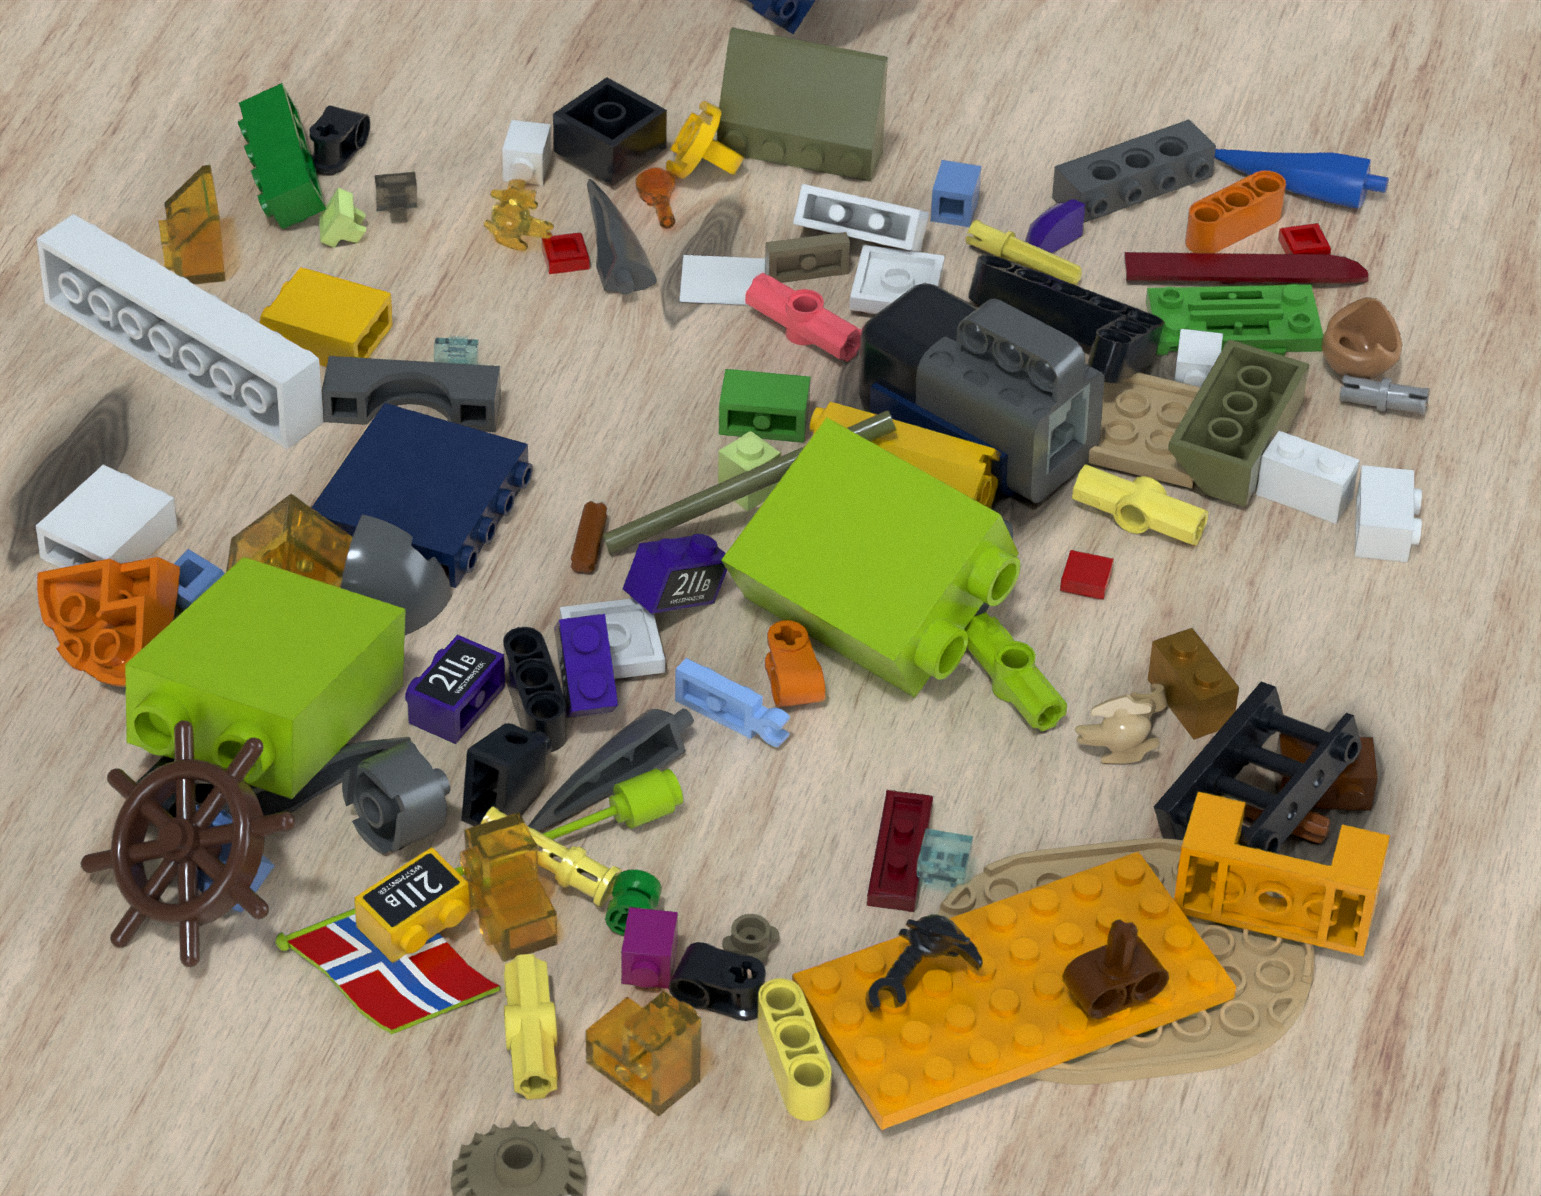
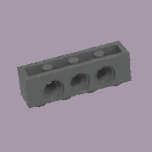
(1136, 170)

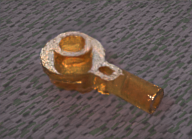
(655, 189)

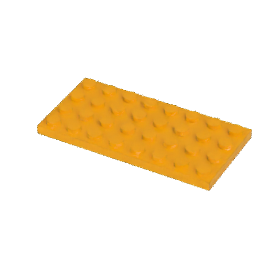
(1014, 1014)

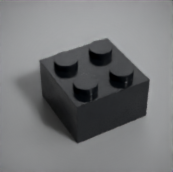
(609, 130)

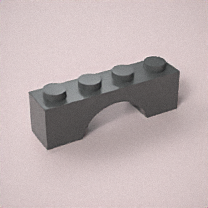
(461, 392)

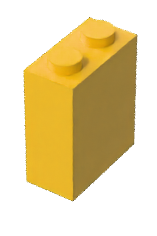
(330, 315)

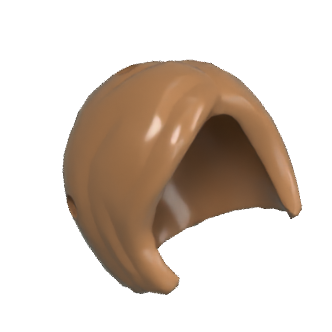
(1362, 340)

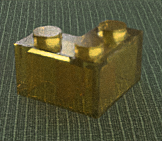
(294, 540)
(505, 887)
(648, 1050)

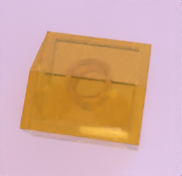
(193, 231)

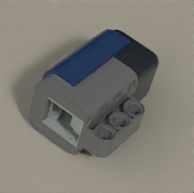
(987, 381)

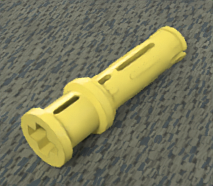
(572, 866)

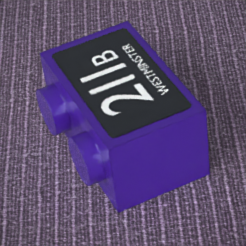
(676, 573)
(585, 665)
(455, 688)

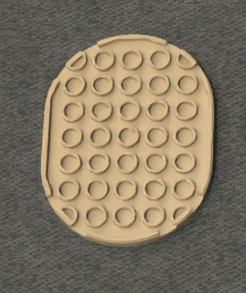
(1268, 972)

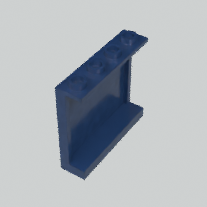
(431, 481)

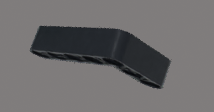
(1119, 334)

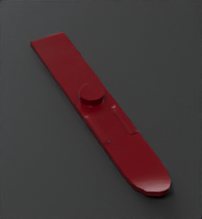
(1240, 267)

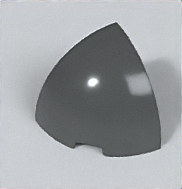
(392, 571)

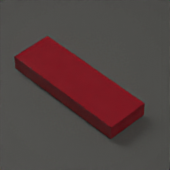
(897, 850)

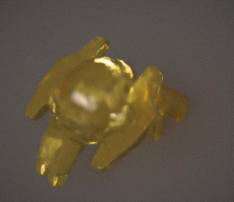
(512, 218)

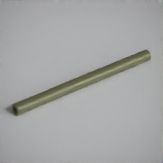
(726, 491)

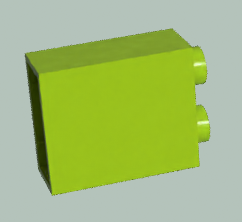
(874, 558)
(270, 663)

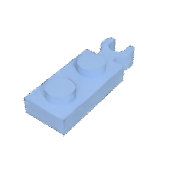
(728, 703)

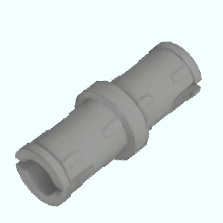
(1384, 394)

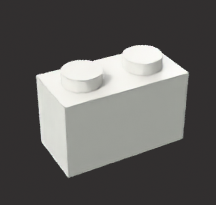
(1307, 477)
(1386, 513)

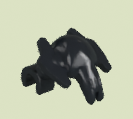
(928, 937)

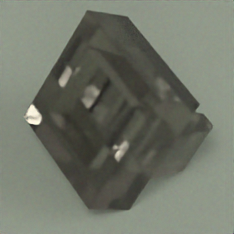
(396, 193)

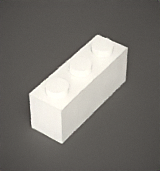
(861, 218)

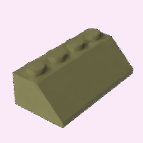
(1236, 418)

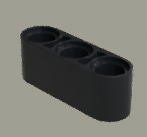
(534, 684)

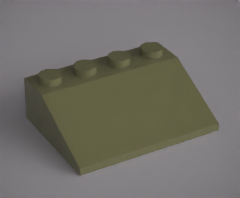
(803, 104)

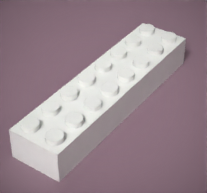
(181, 331)

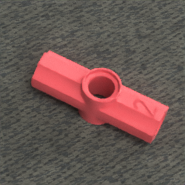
(804, 317)

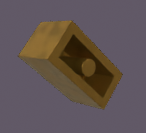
(1194, 682)

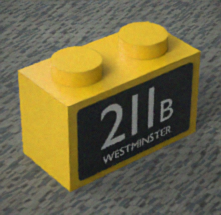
(412, 905)

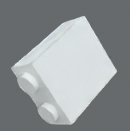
(107, 520)

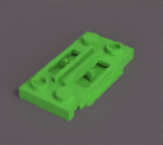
(1259, 316)

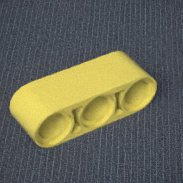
(794, 1049)

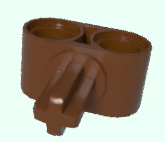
(1116, 973)

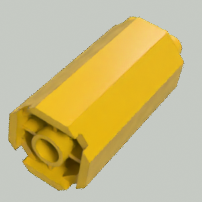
(945, 457)

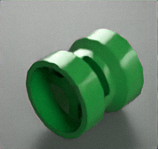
(631, 889)

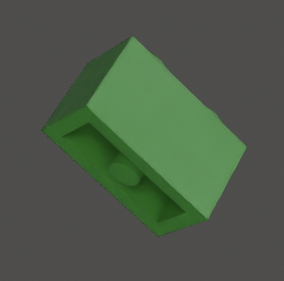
(764, 403)

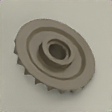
(518, 1164)

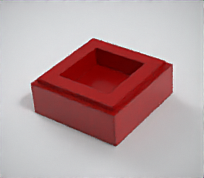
(1304, 240)
(565, 253)
(1086, 574)

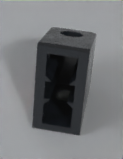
(504, 772)

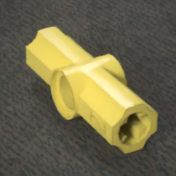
(1140, 505)
(530, 1026)

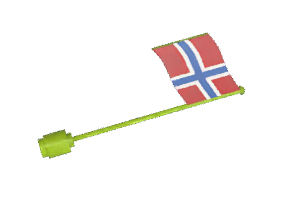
(436, 975)

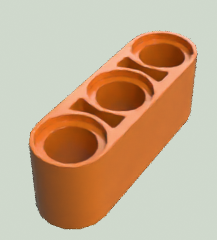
(1235, 212)

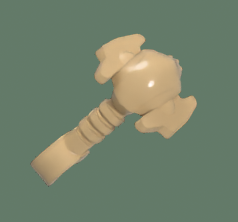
(1124, 725)

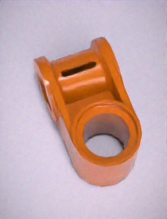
(792, 666)

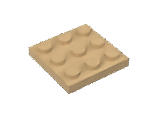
(1138, 425)

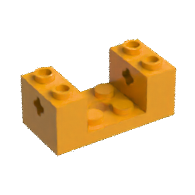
(1320, 901)

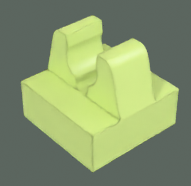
(341, 220)

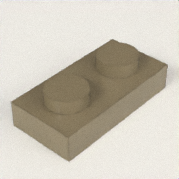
(808, 257)

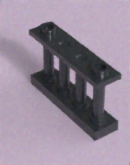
(1240, 744)

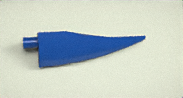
(1320, 176)

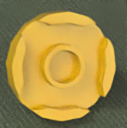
(697, 142)

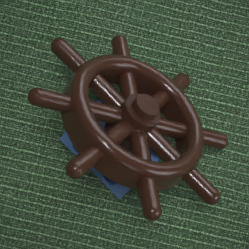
(202, 844)

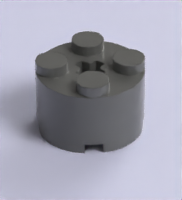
(396, 797)

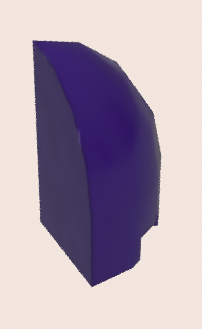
(1057, 226)

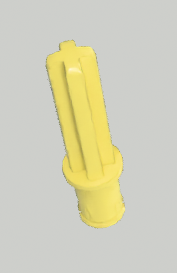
(1015, 250)

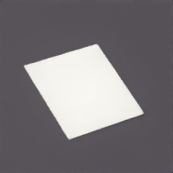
(718, 278)

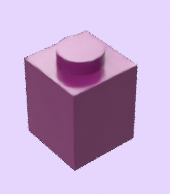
(649, 948)

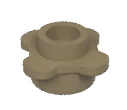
(751, 936)

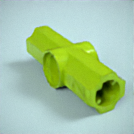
(1014, 672)

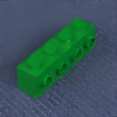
(281, 157)

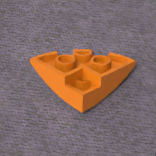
(107, 611)

